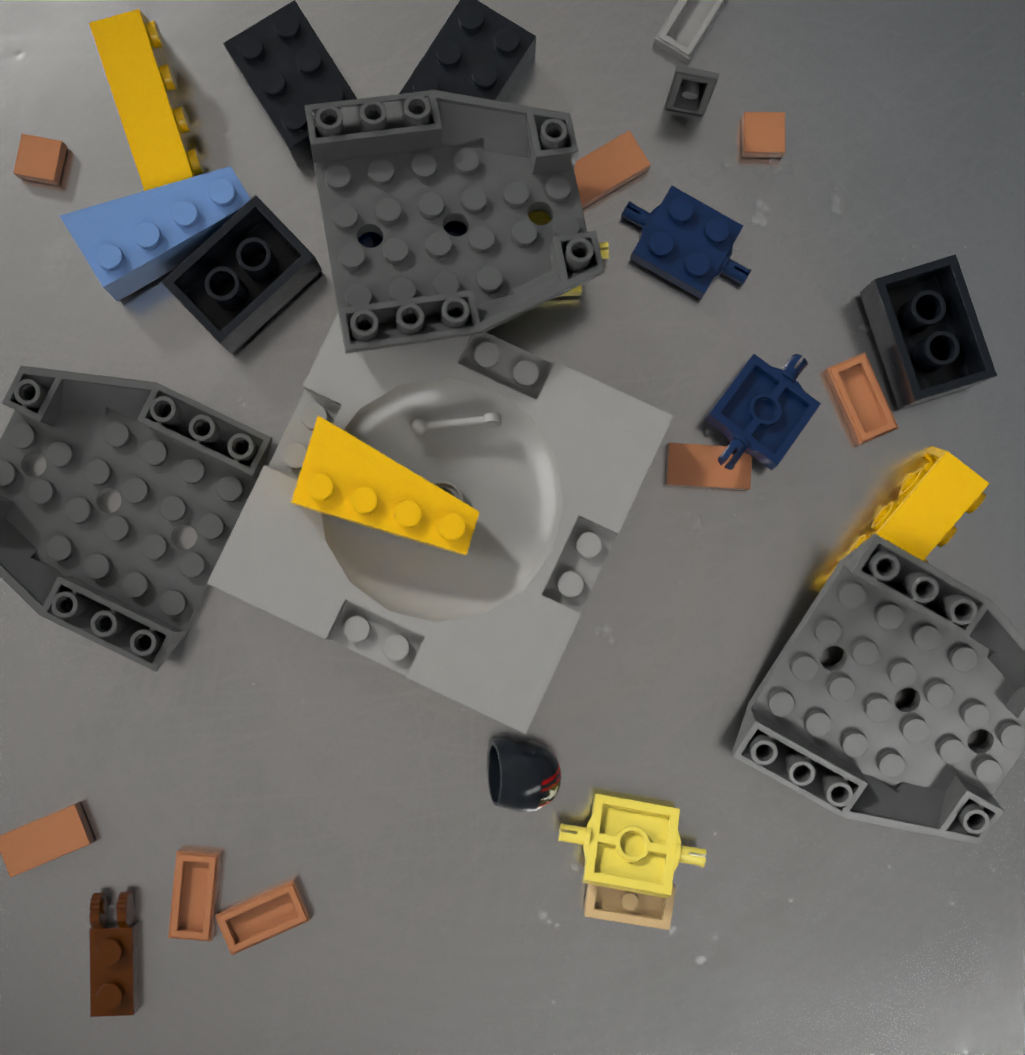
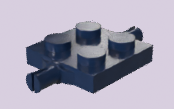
(686, 242)
(762, 411)

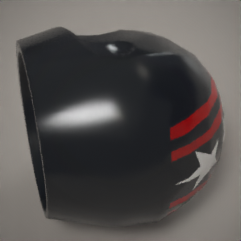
(522, 775)

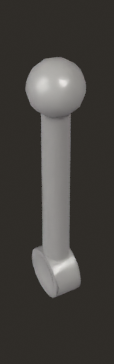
(490, 419)

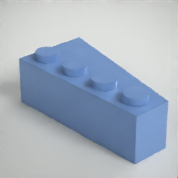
(153, 230)

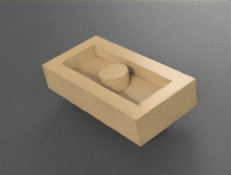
(629, 907)

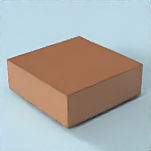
(763, 134)
(40, 159)

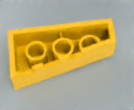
(146, 98)
(372, 490)
(929, 504)

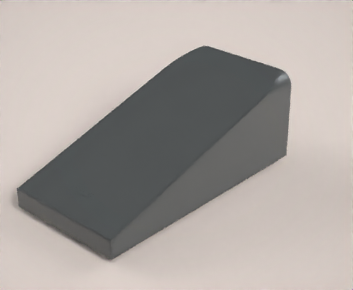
(690, 89)

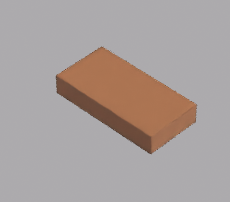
(609, 168)
(860, 399)
(699, 467)
(45, 839)
(195, 894)
(263, 916)

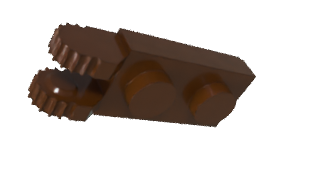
(113, 958)

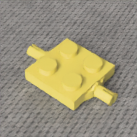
(632, 846)

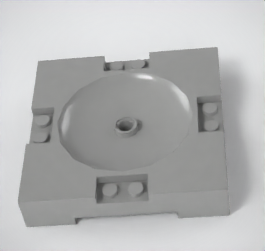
(546, 494)

